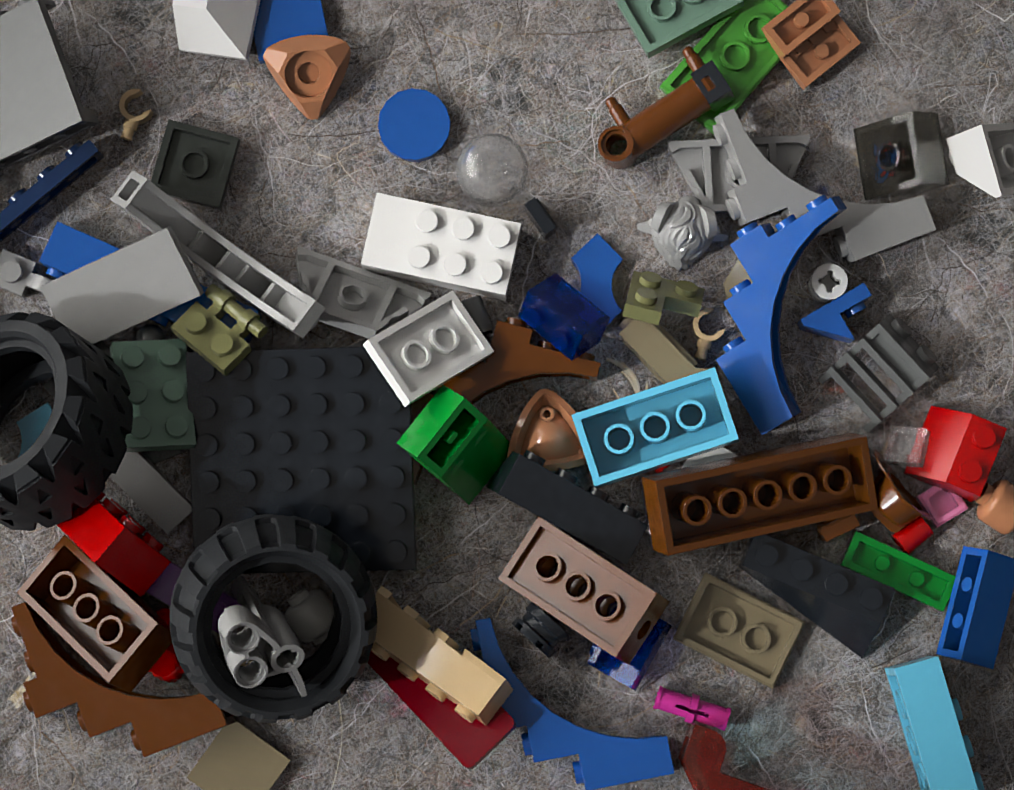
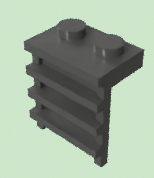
(897, 355)

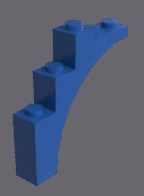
(769, 259)
(602, 757)

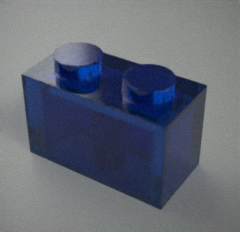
(563, 316)

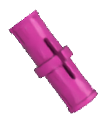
(692, 708)

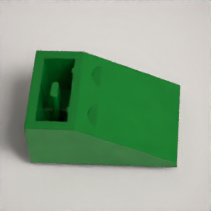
(456, 444)

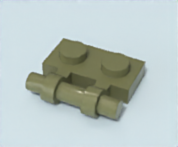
(211, 337)

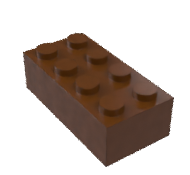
(97, 615)

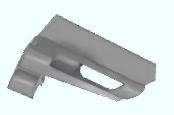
(264, 640)

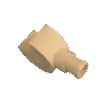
(131, 122)
(704, 341)

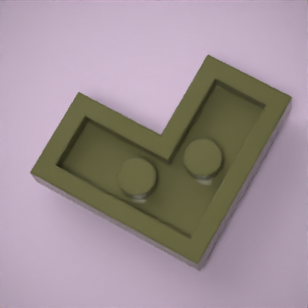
(652, 294)

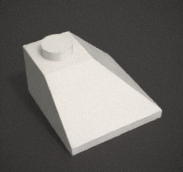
(216, 26)
(985, 157)

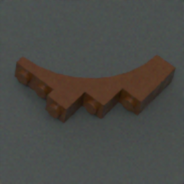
(511, 363)
(103, 707)

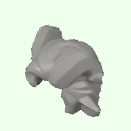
(683, 231)

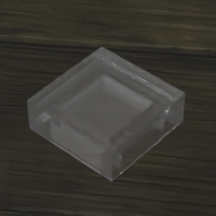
(907, 446)

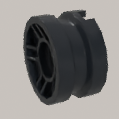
(540, 629)

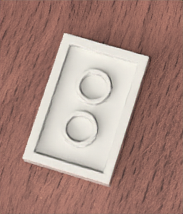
(428, 348)

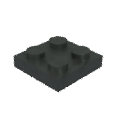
(195, 164)

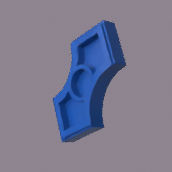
(596, 268)

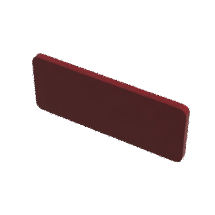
(465, 740)

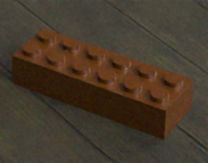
(759, 493)

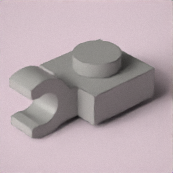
(19, 274)

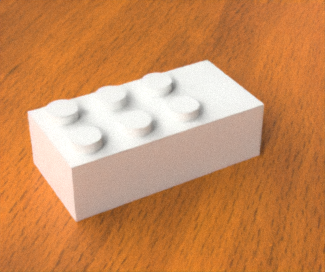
(441, 246)

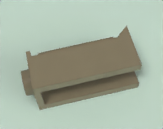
(657, 350)

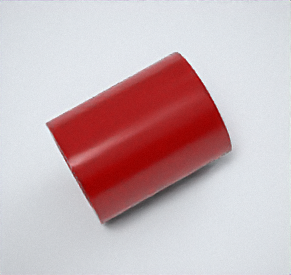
(912, 535)

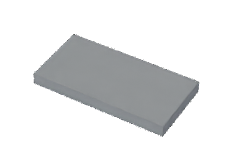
(123, 287)

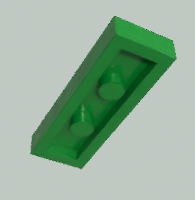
(898, 571)

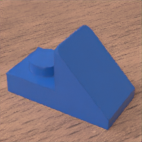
(828, 319)

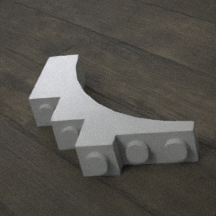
(766, 190)
(218, 256)

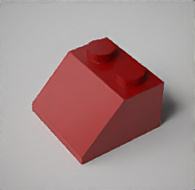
(958, 452)

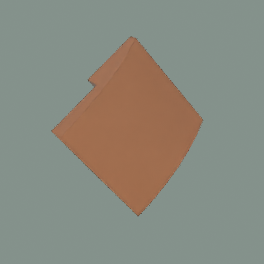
(810, 38)

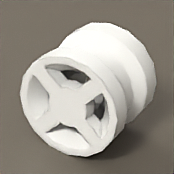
(822, 286)

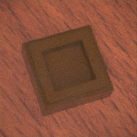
(836, 527)

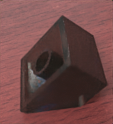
(901, 155)

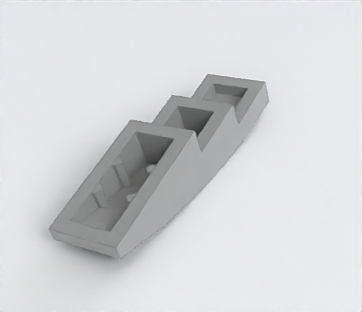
(152, 491)

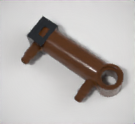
(667, 115)

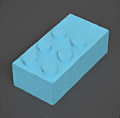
(655, 428)
(932, 726)

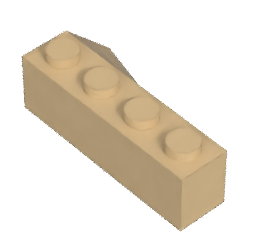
(437, 661)

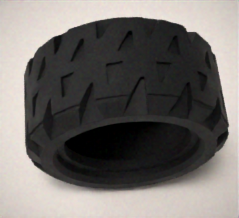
(84, 431)

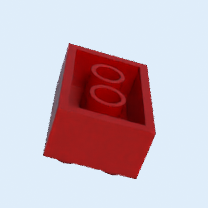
(117, 543)

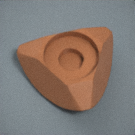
(309, 70)
(548, 431)

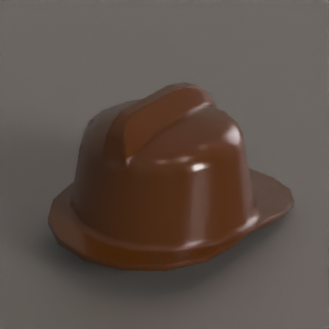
(895, 503)

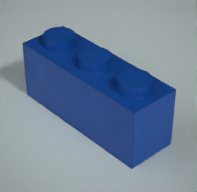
(977, 607)

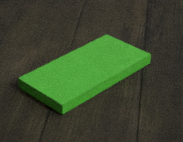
(738, 51)

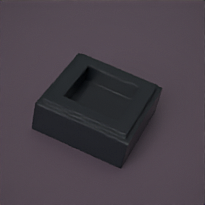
(540, 218)

